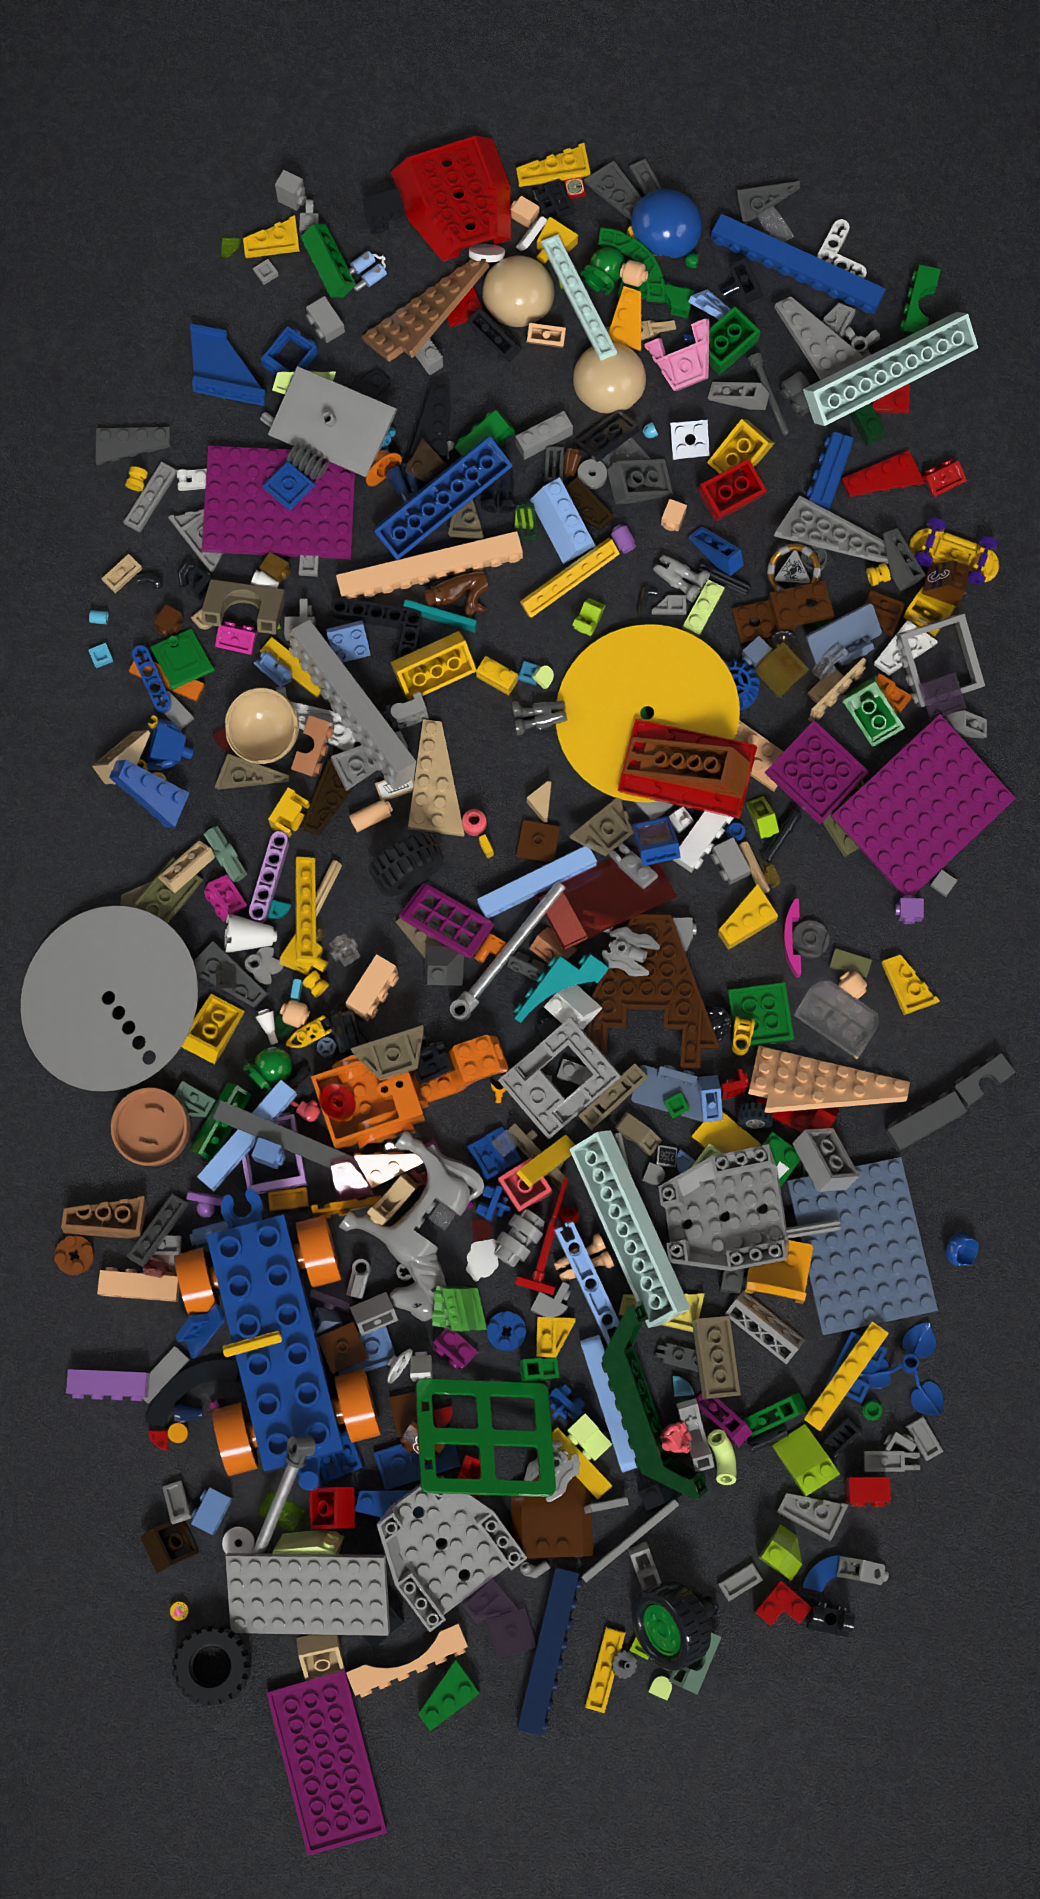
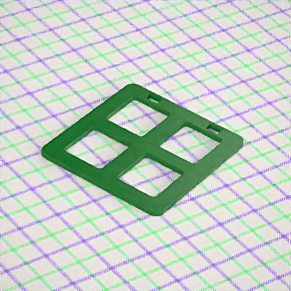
(485, 1438)

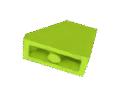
(762, 817)

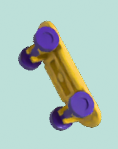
(934, 546)

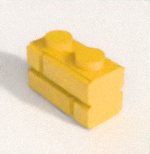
(497, 675)

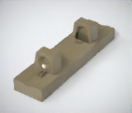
(613, 1096)
(531, 1151)

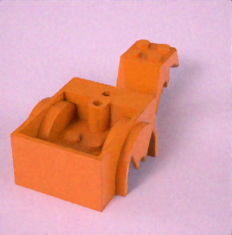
(387, 1110)

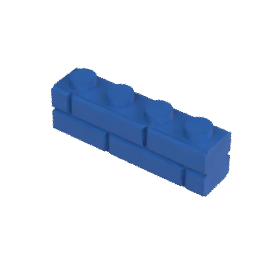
(831, 469)

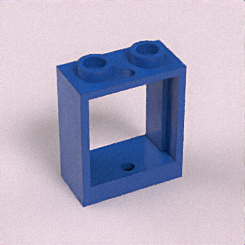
(295, 336)

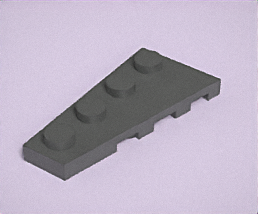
(614, 188)
(215, 958)

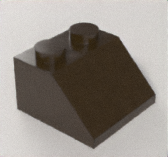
(169, 1545)

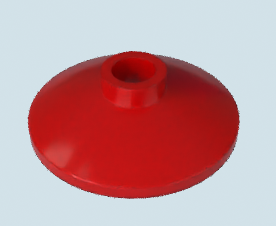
(341, 1098)

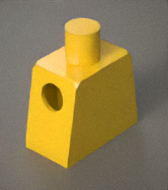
(551, 229)
(288, 959)

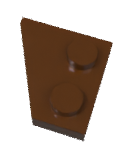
(887, 611)

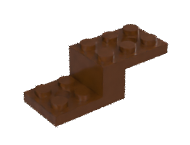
(783, 611)

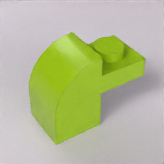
(589, 617)

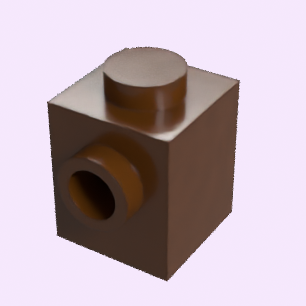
(168, 621)

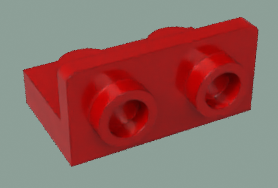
(944, 477)
(735, 1088)

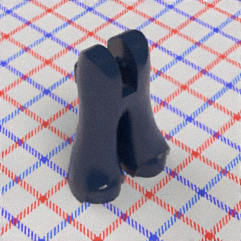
(397, 480)

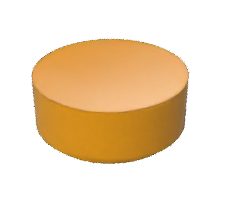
(178, 1433)

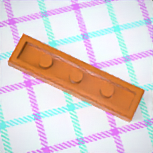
(190, 690)

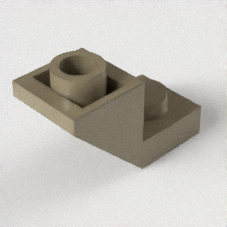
(639, 1133)

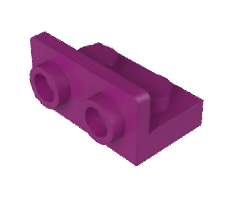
(455, 1348)

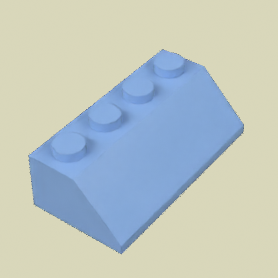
(562, 521)

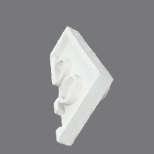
(890, 660)

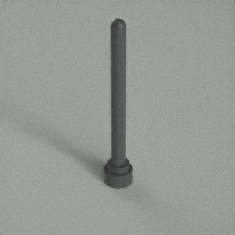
(756, 361)

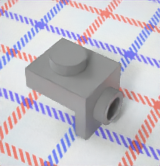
(904, 1441)

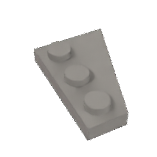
(815, 1515)

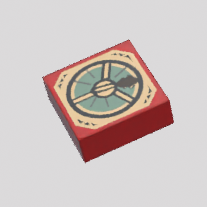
(574, 188)

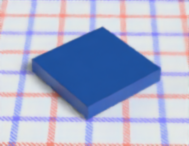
(288, 486)

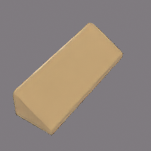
(187, 866)

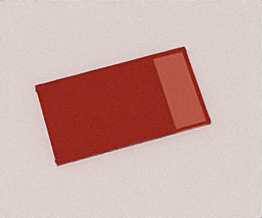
(602, 900)

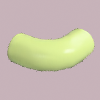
(724, 1457)

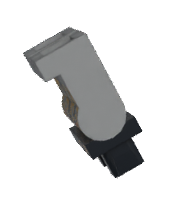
(406, 714)

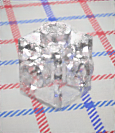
(344, 949)

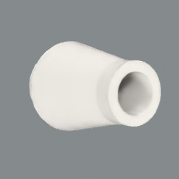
(264, 580)

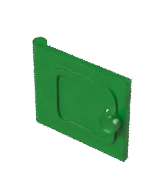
(184, 661)

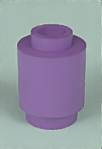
(623, 538)

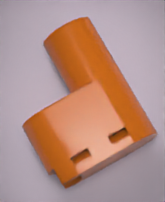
(490, 945)

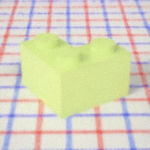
(589, 1438)

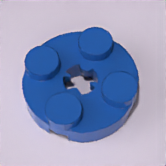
(517, 1333)

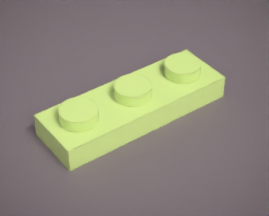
(703, 608)

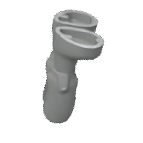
(677, 571)

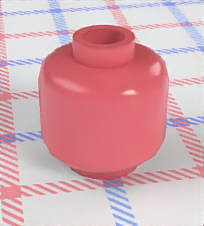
(471, 817)

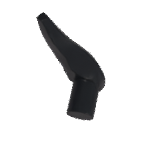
(644, 596)

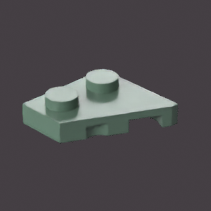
(194, 1100)

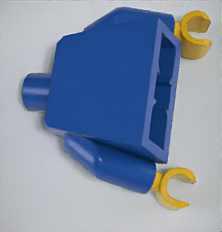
(165, 746)

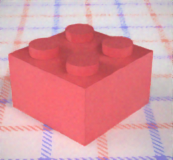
(519, 1192)

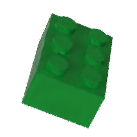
(730, 340)

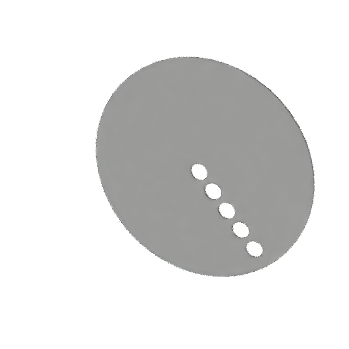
(64, 989)

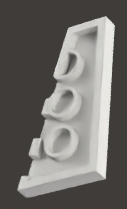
(342, 736)

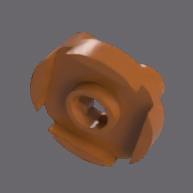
(69, 1245)

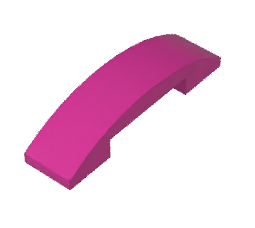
(793, 961)

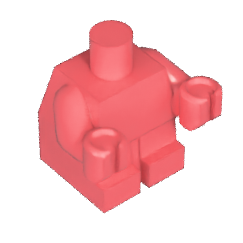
(676, 1437)

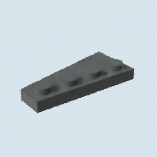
(124, 442)

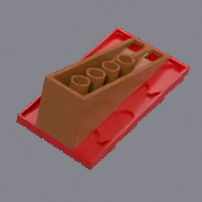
(687, 768)

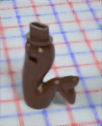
(454, 588)

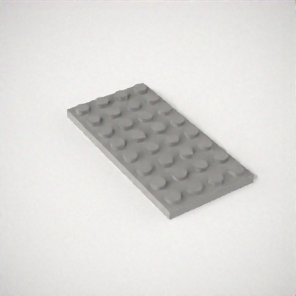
(308, 1594)

